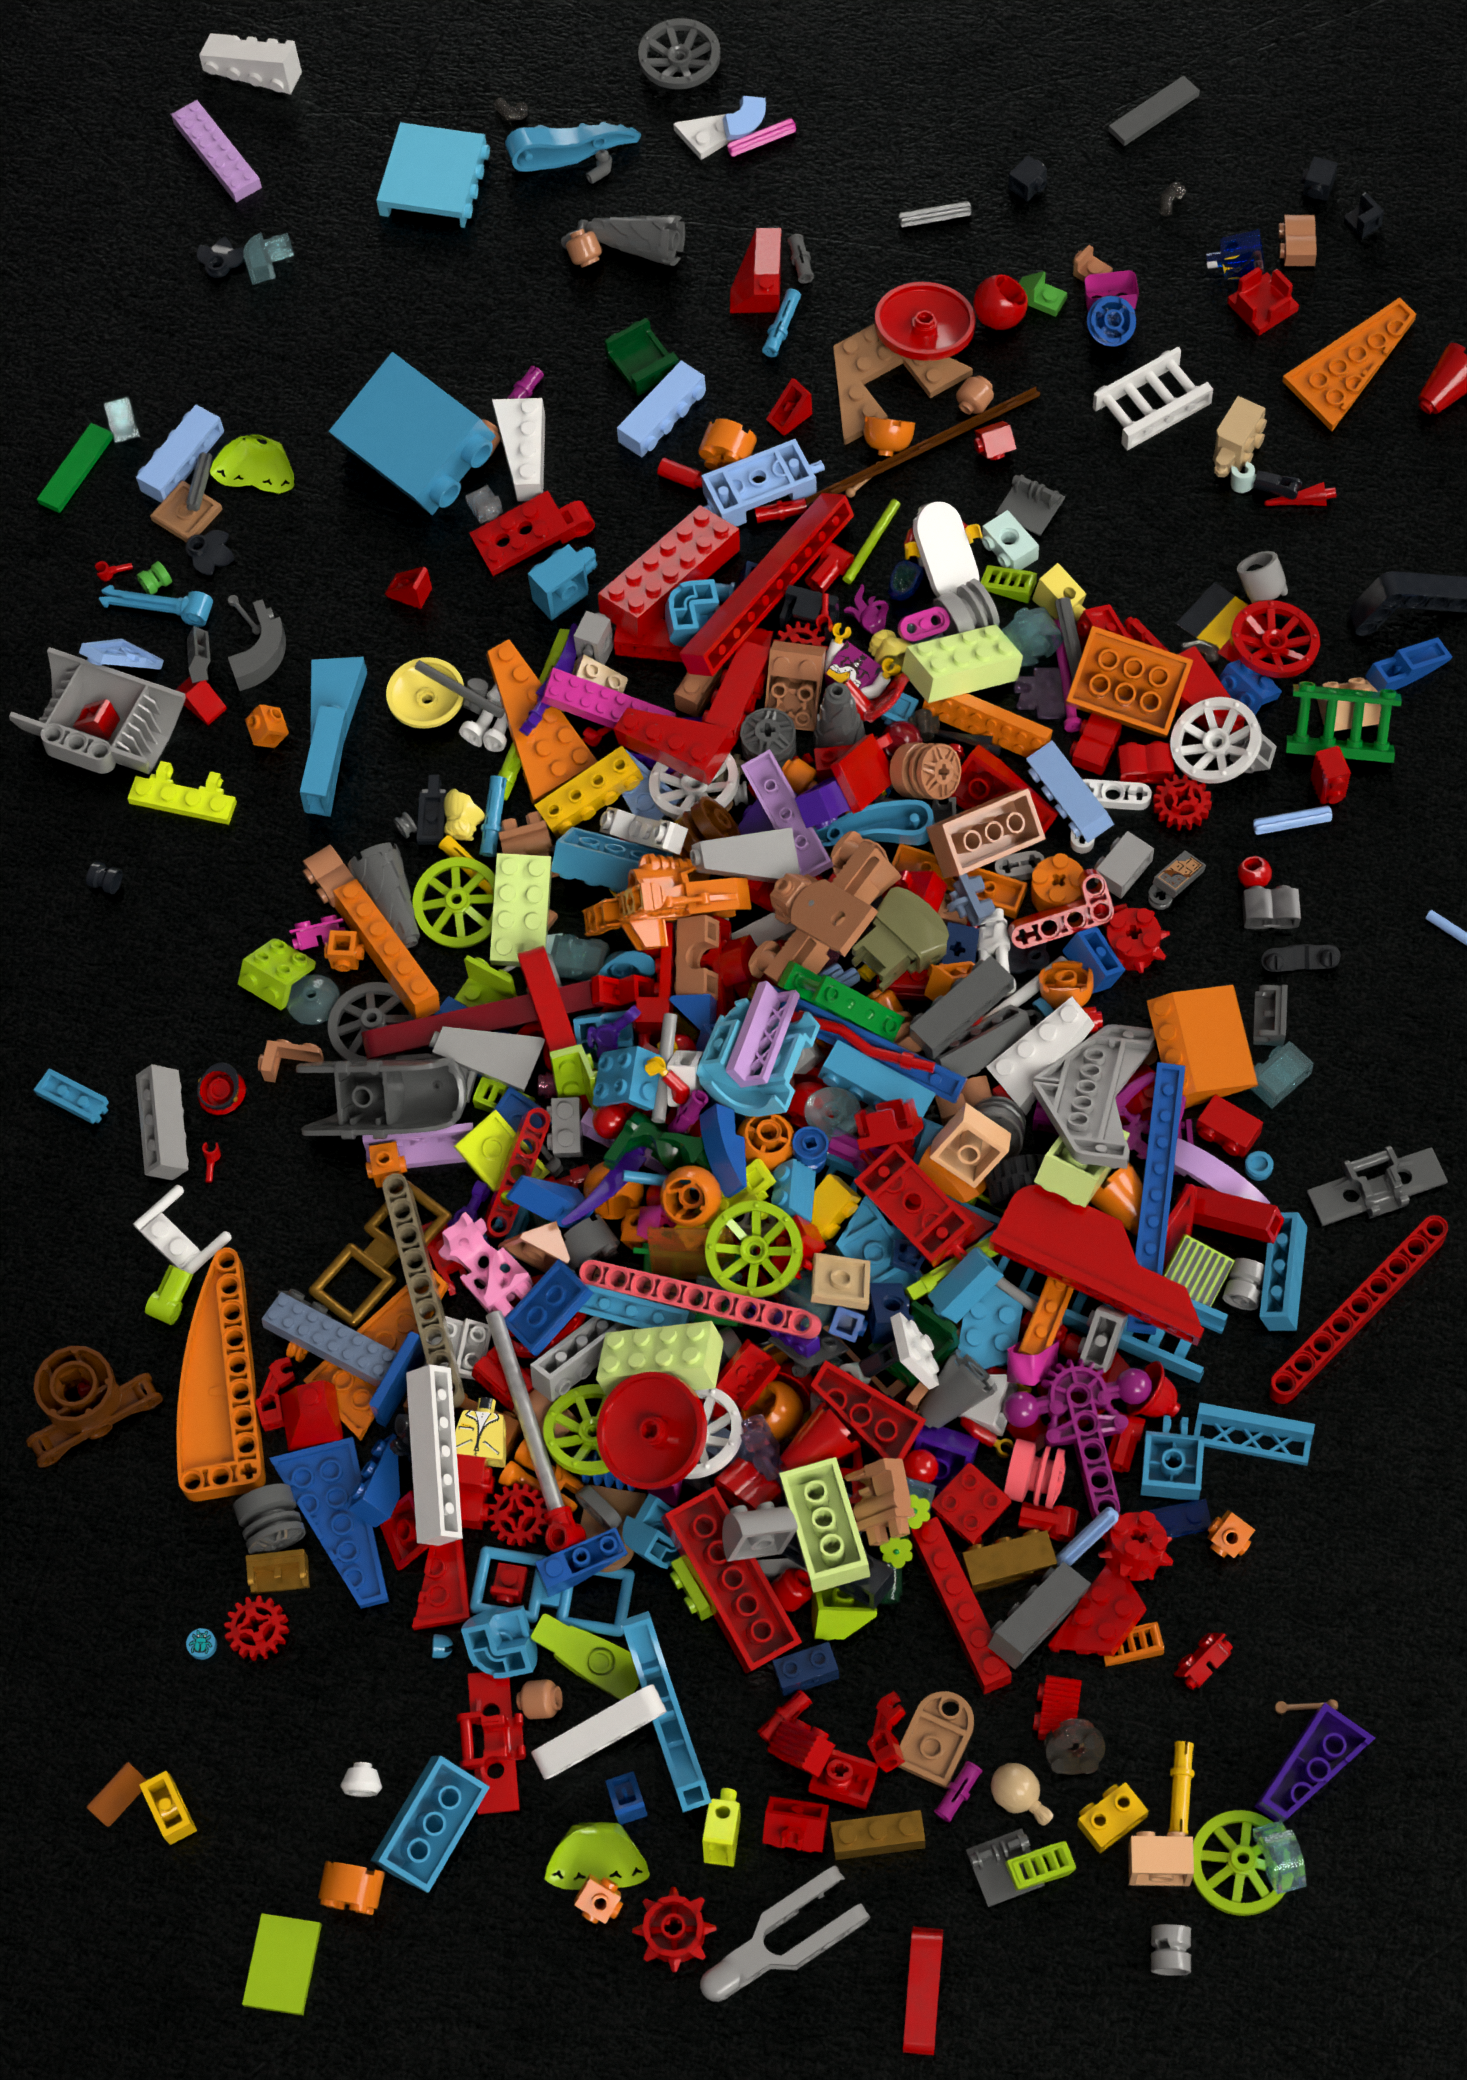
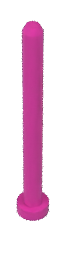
(1072, 723)

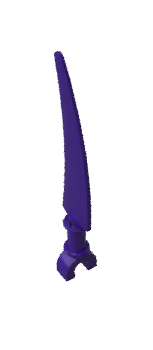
(566, 664)
(609, 1186)

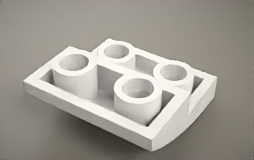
(469, 1342)

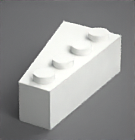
(252, 61)
(523, 438)
(1038, 1050)

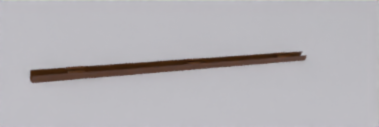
(926, 444)

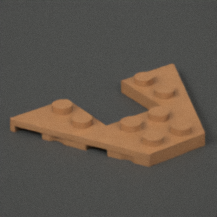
(866, 358)

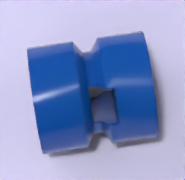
(810, 1147)

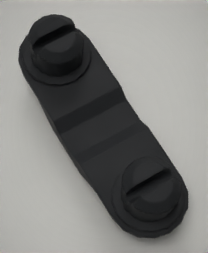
(1300, 957)

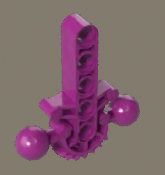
(1131, 1386)

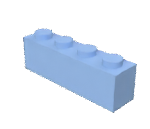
(661, 409)
(179, 453)
(1069, 791)

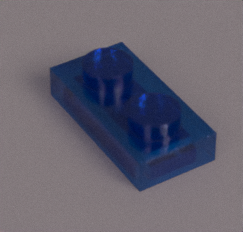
(1184, 1518)

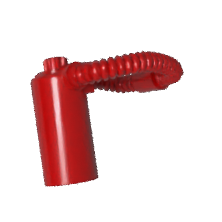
(878, 706)

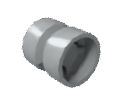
(1245, 1284)
(1170, 1951)

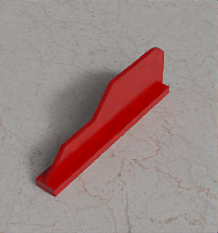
(1091, 1256)

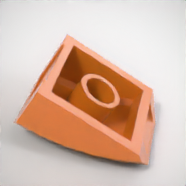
(948, 1182)

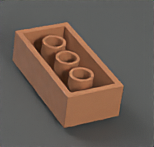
(985, 833)

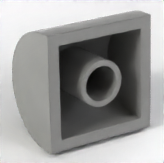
(757, 1531)

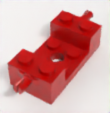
(649, 1023)
(936, 1226)

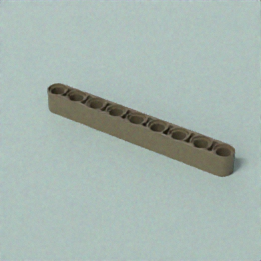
(419, 1278)

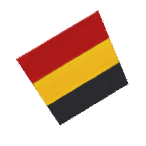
(1213, 617)

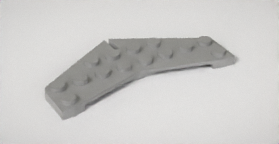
(1082, 1090)

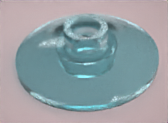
(316, 1009)
(832, 1102)

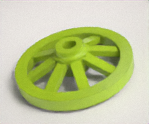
(458, 910)
(712, 1247)
(585, 1430)
(1233, 1867)

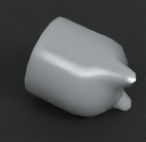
(1265, 582)

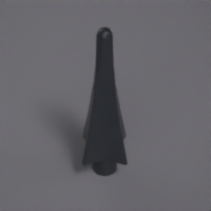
(970, 741)

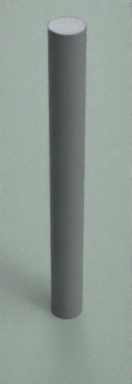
(459, 689)

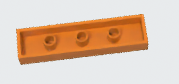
(986, 719)
(1002, 890)

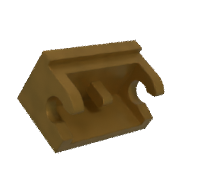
(277, 1571)

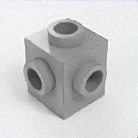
(1265, 755)

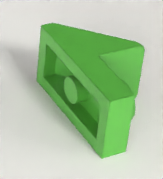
(1041, 295)

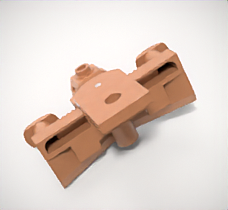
(823, 911)

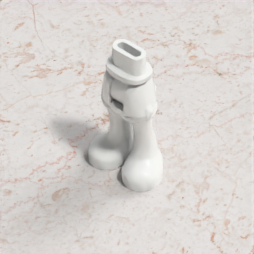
(478, 732)
(995, 940)

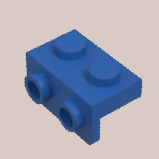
(1248, 686)

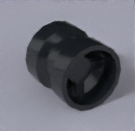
(104, 877)

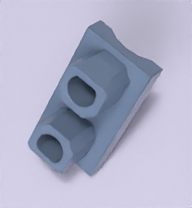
(966, 901)

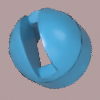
(440, 1646)

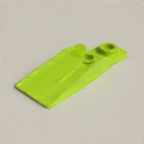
(588, 1656)

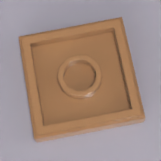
(178, 519)

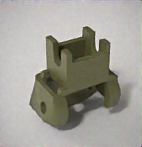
(900, 933)

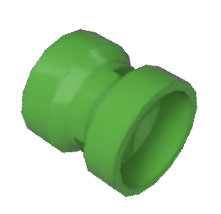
(154, 578)

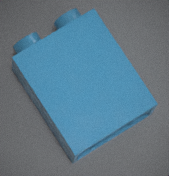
(414, 434)

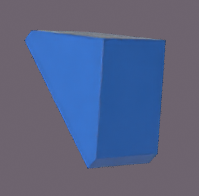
(697, 1008)
(626, 1798)

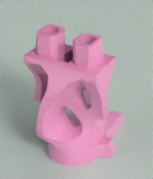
(466, 1246)

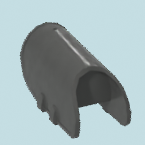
(390, 1097)

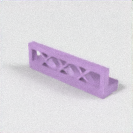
(756, 1035)
(425, 1147)

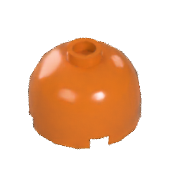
(888, 434)
(1065, 981)

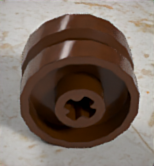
(706, 822)

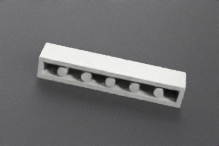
(434, 1455)

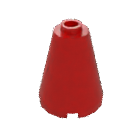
(1446, 381)
(818, 1440)

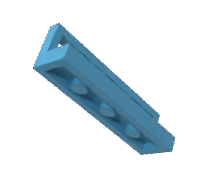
(633, 1310)
(1258, 1424)

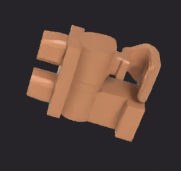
(527, 839)
(883, 1500)

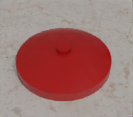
(924, 321)
(651, 1430)

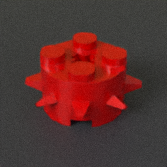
(1135, 937)
(1136, 1546)
(659, 1919)

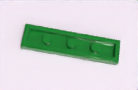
(75, 468)

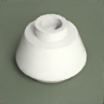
(361, 1780)

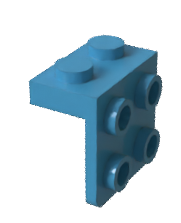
(625, 1080)

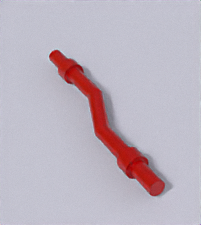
(905, 1060)

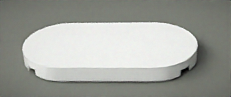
(944, 547)

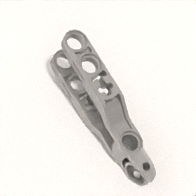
(754, 1959)

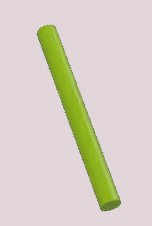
(871, 541)

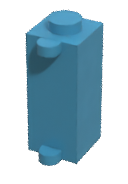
(964, 1286)

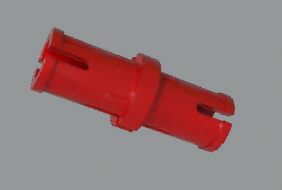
(780, 510)
(788, 1712)

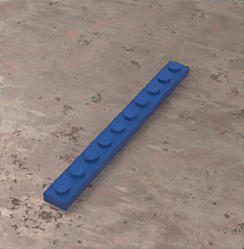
(1158, 1176)

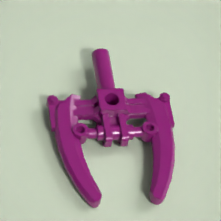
(1136, 1124)

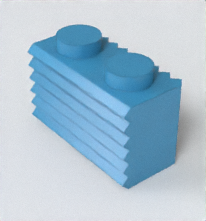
(794, 1189)

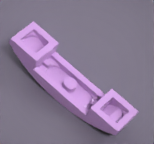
(1213, 1172)

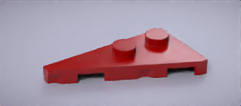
(1180, 1222)

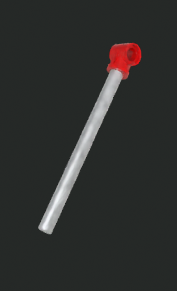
(562, 1529)

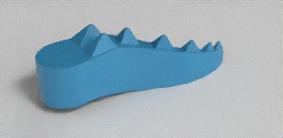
(553, 147)
(883, 822)

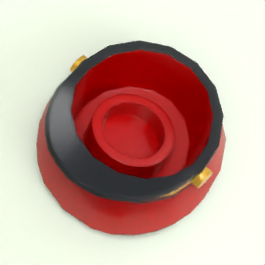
(220, 1089)

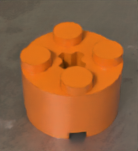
(725, 444)
(1055, 882)
(350, 1886)

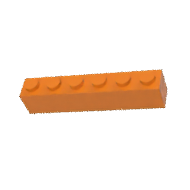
(386, 950)

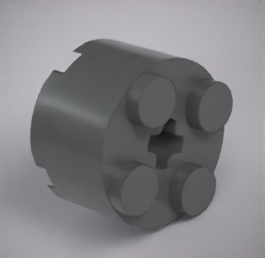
(590, 1242)

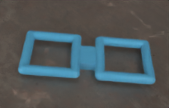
(539, 1597)

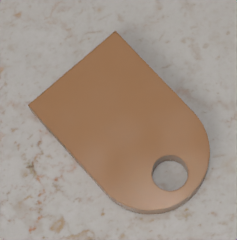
(625, 1504)
(937, 1741)

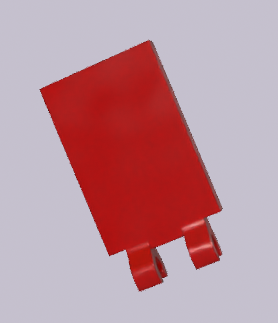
(863, 771)

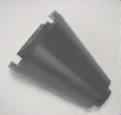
(959, 1389)

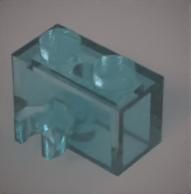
(578, 957)

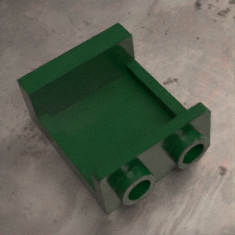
(640, 356)
(941, 1333)

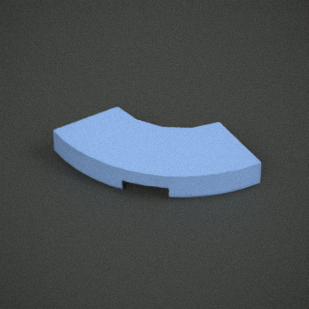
(745, 119)

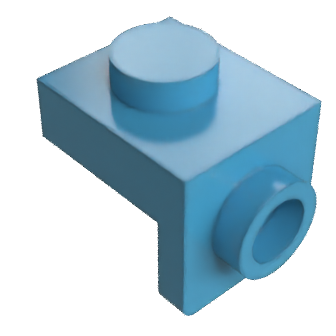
(901, 710)

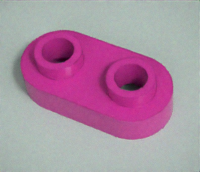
(922, 624)

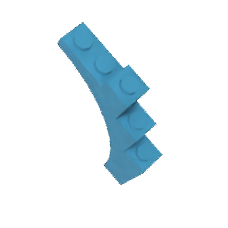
(671, 1725)

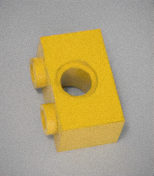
(168, 1807)

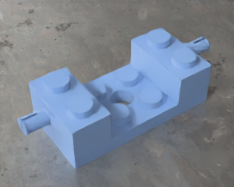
(785, 471)

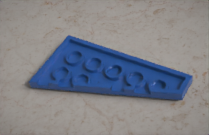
(322, 1488)

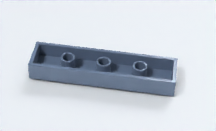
(328, 1339)

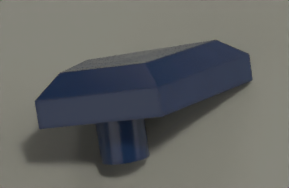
(905, 1256)

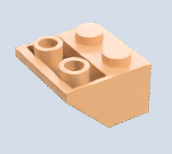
(1345, 708)

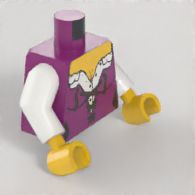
(847, 661)

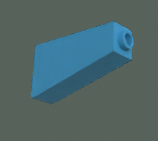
(336, 683)
(324, 760)

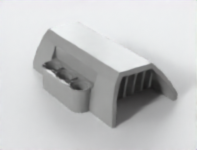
(144, 709)

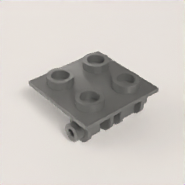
(1031, 504)
(802, 1366)
(990, 1867)

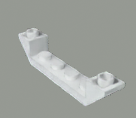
(643, 831)

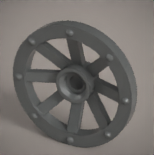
(679, 56)
(344, 1005)

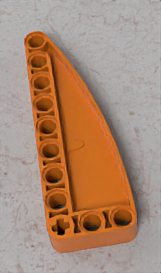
(207, 1408)

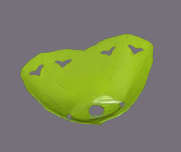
(254, 464)
(596, 1851)

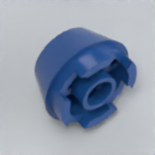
(1111, 320)

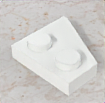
(703, 134)

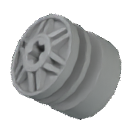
(968, 608)

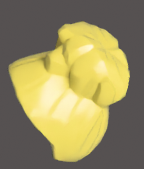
(886, 645)
(461, 815)

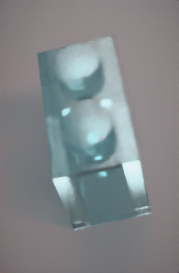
(1281, 1073)

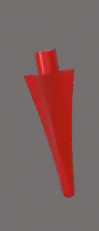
(1311, 496)

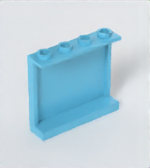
(433, 171)

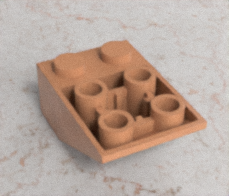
(796, 681)

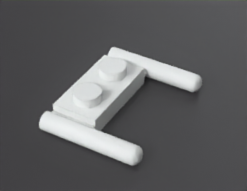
(171, 1240)

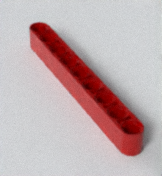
(1354, 1321)

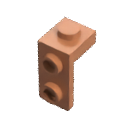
(278, 1049)

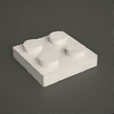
(915, 1350)

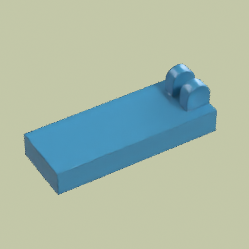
(72, 1096)

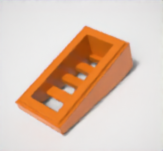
(1145, 1651)

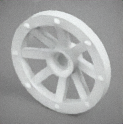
(1213, 738)
(691, 788)
(731, 1445)

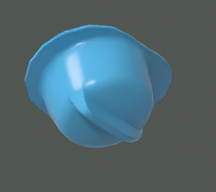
(626, 963)

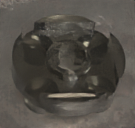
(1074, 1761)

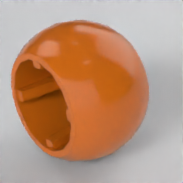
(773, 1125)
(704, 1183)
(626, 1198)
(780, 1408)

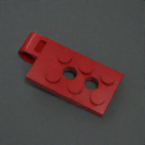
(547, 525)

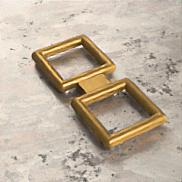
(376, 1257)

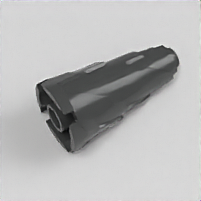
(644, 236)
(838, 719)
(385, 882)

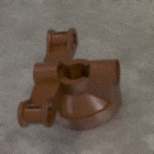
(94, 1413)

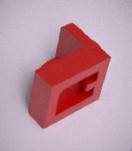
(509, 1584)

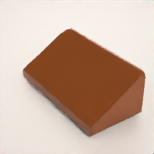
(117, 1795)

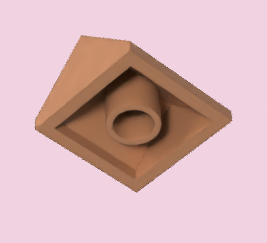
(538, 1247)

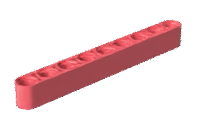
(711, 1301)

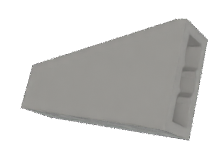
(751, 856)
(490, 1054)

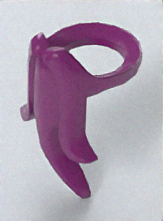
(869, 616)

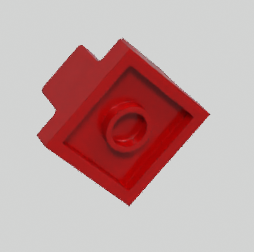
(1263, 299)
(890, 1123)

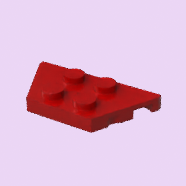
(1101, 1617)

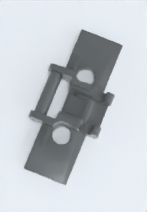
(1380, 1193)

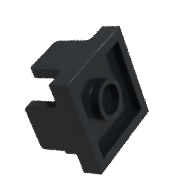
(804, 607)

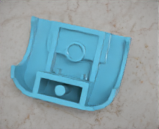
(757, 1099)

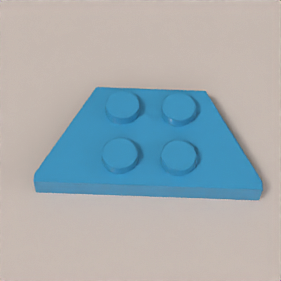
(871, 1239)
(990, 1328)

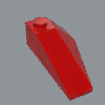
(758, 278)
(988, 778)

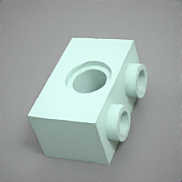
(1008, 530)

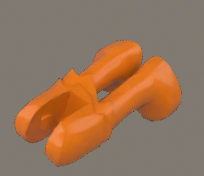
(515, 1474)

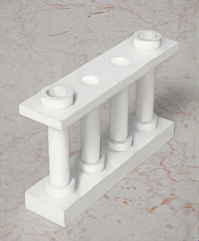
(1154, 420)

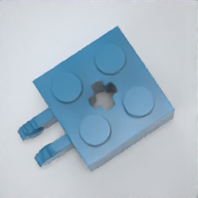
(561, 579)
(1166, 1447)

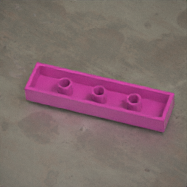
(591, 699)

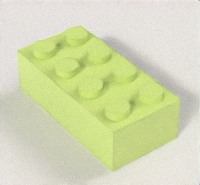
(962, 663)
(520, 906)
(1068, 1177)
(681, 1350)
(825, 1524)

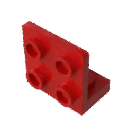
(1100, 617)
(970, 1504)

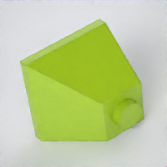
(837, 1614)

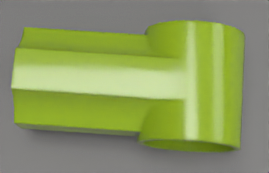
(166, 1302)

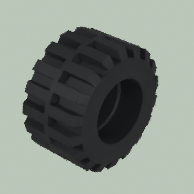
(1011, 1176)

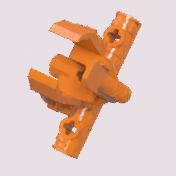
(663, 893)

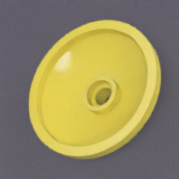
(410, 689)

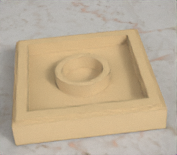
(840, 1281)

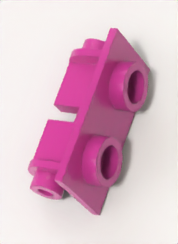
(308, 933)

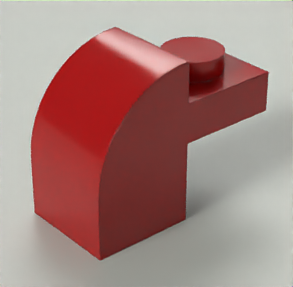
(734, 964)
(620, 993)

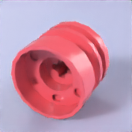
(1035, 1473)

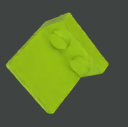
(485, 984)
(573, 1073)

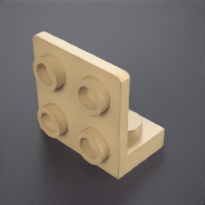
(598, 673)

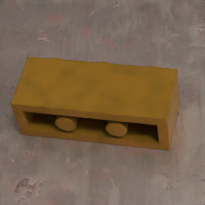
(1009, 1560)
(878, 1835)

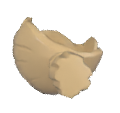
(1018, 1791)

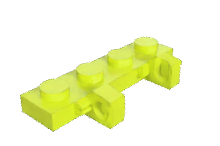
(202, 803)
(758, 1181)

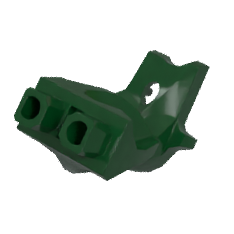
(668, 1148)

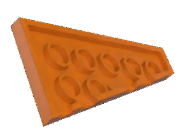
(1341, 371)
(553, 749)
(387, 1327)

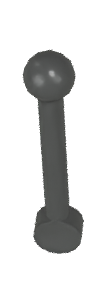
(233, 601)

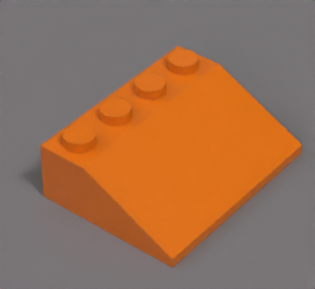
(1129, 682)
(1208, 1038)

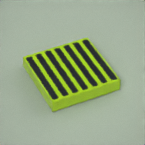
(1198, 1269)

